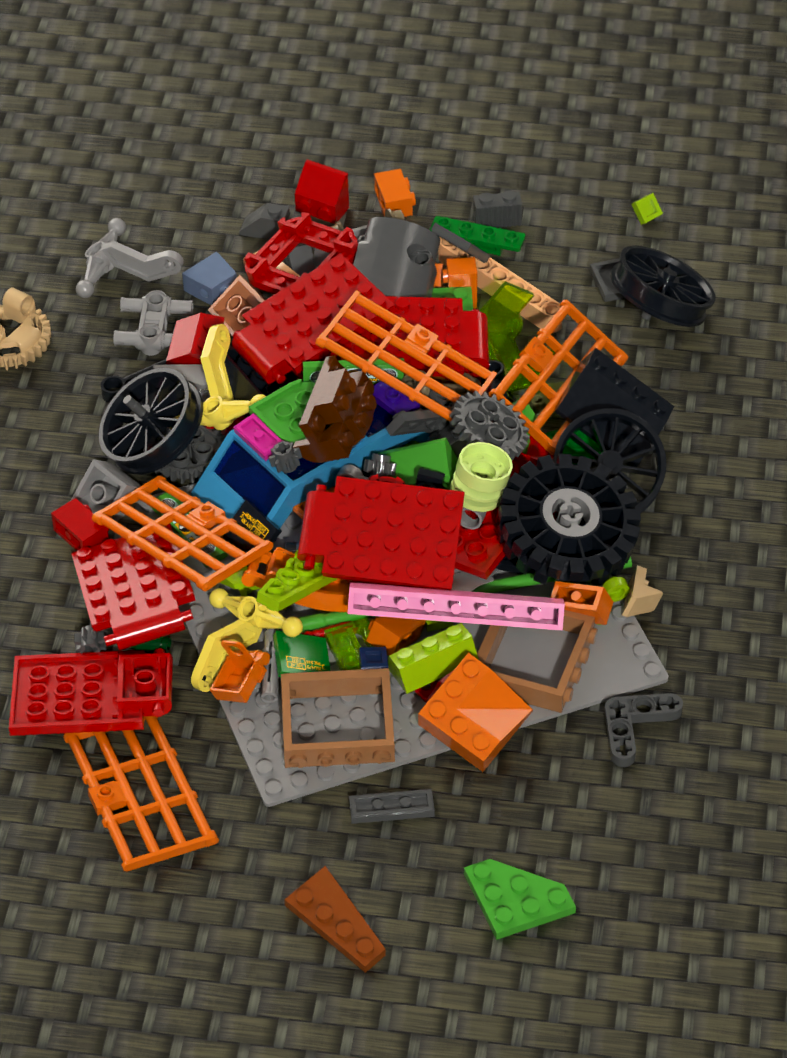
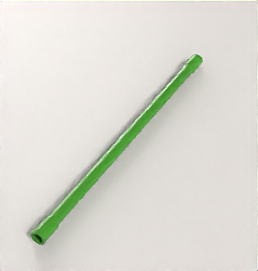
(321, 620)

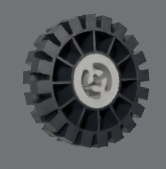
(560, 545)

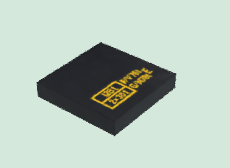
(255, 521)

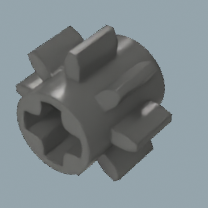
(285, 457)
(380, 465)
(89, 640)

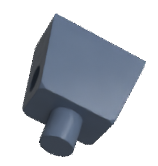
(208, 278)

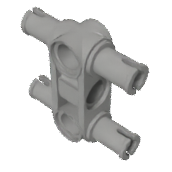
(155, 313)

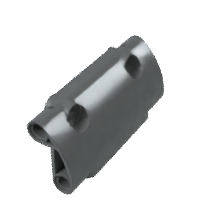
(398, 257)

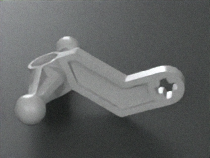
(109, 254)

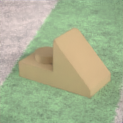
(641, 596)

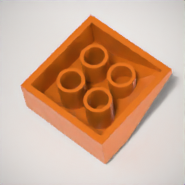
(474, 712)

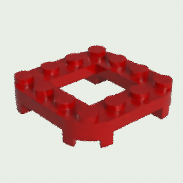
(262, 266)

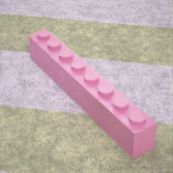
(456, 606)

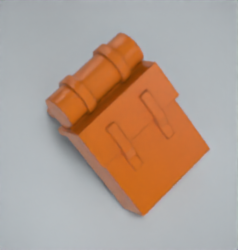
(239, 673)

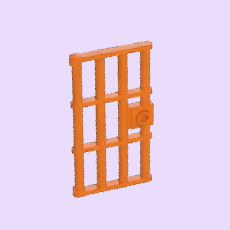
(415, 345)
(544, 362)
(199, 521)
(118, 794)

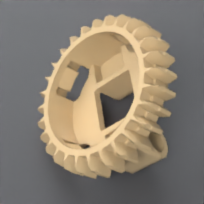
(32, 334)

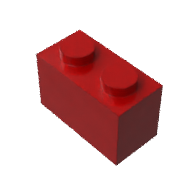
(76, 526)

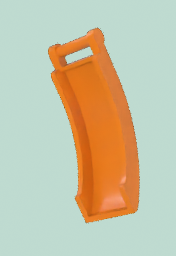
(331, 597)

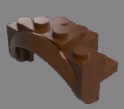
(340, 400)

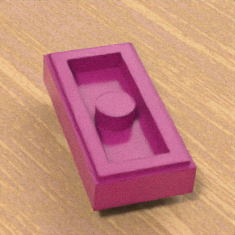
(257, 436)

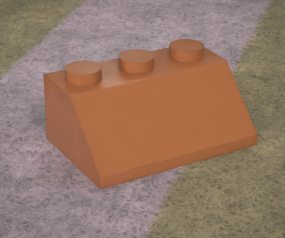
(235, 302)

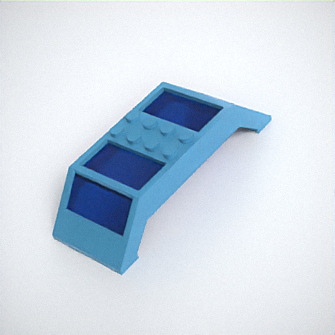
(242, 475)

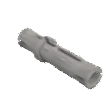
(270, 683)

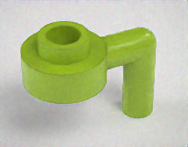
(616, 588)

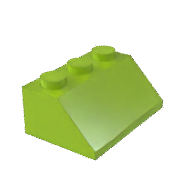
(431, 657)

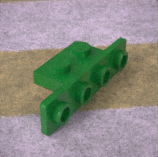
(487, 238)

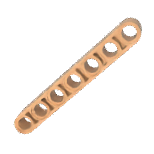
(493, 275)

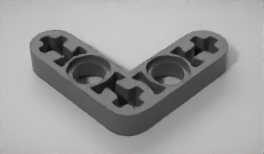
(629, 714)

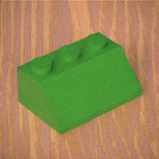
(430, 455)

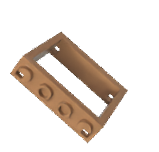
(337, 684)
(539, 694)

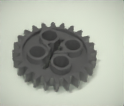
(489, 421)
(201, 450)

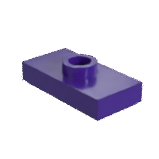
(393, 400)

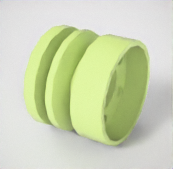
(482, 475)

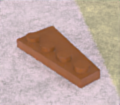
(334, 917)

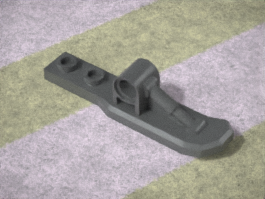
(421, 419)

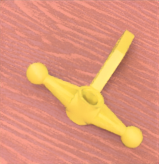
(220, 407)
(246, 630)

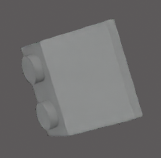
(103, 486)

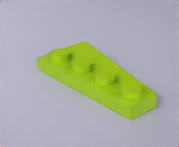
(292, 584)

